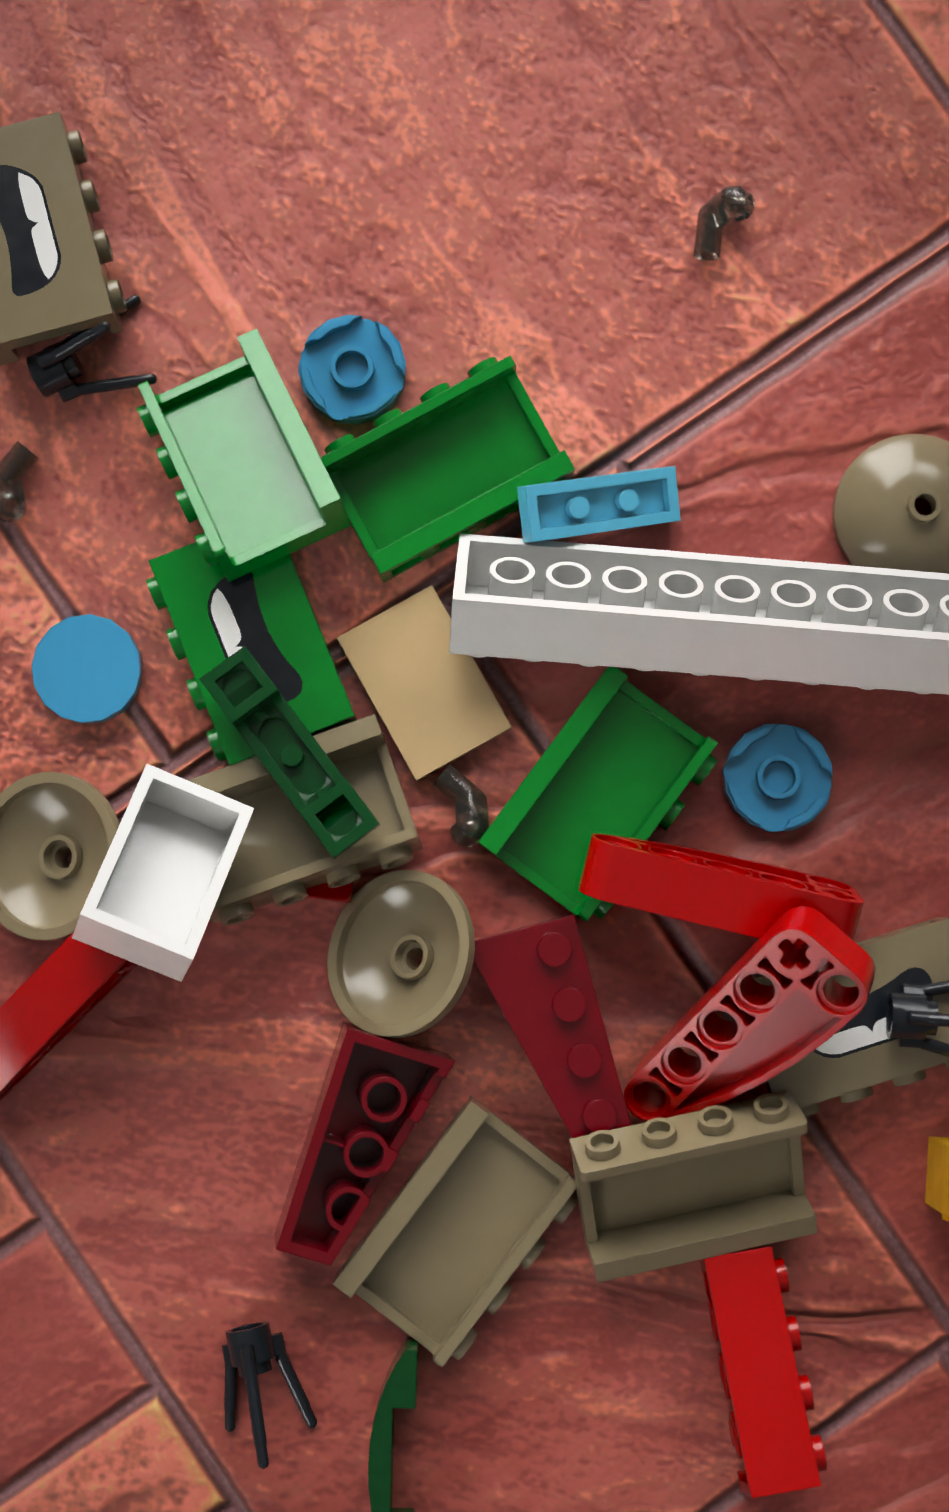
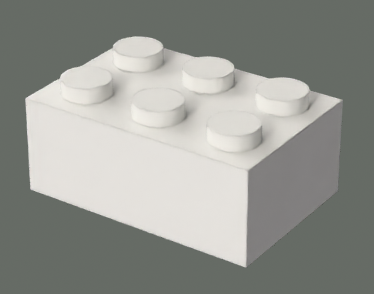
(163, 873)

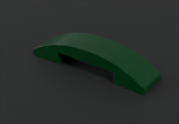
(289, 752)
(396, 1392)

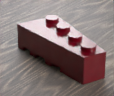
(554, 1012)
(359, 1124)

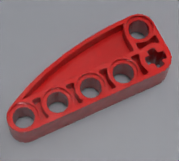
(710, 886)
(53, 1004)
(772, 1023)

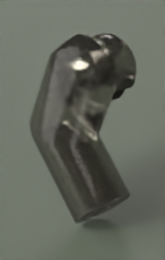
(725, 206)
(12, 470)
(470, 806)

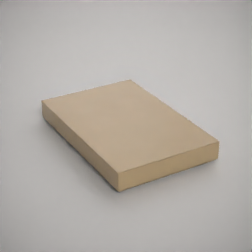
(425, 695)

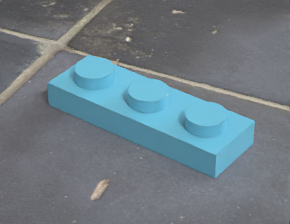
(598, 504)

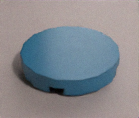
(352, 369)
(87, 669)
(777, 777)

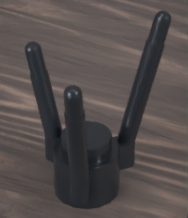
(59, 366)
(913, 1016)
(251, 1351)

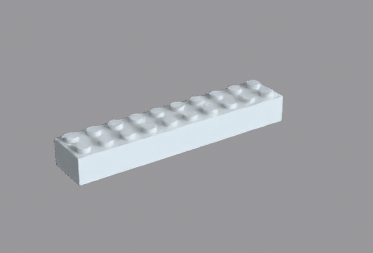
(701, 614)

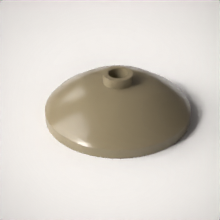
(877, 510)
(38, 827)
(379, 947)

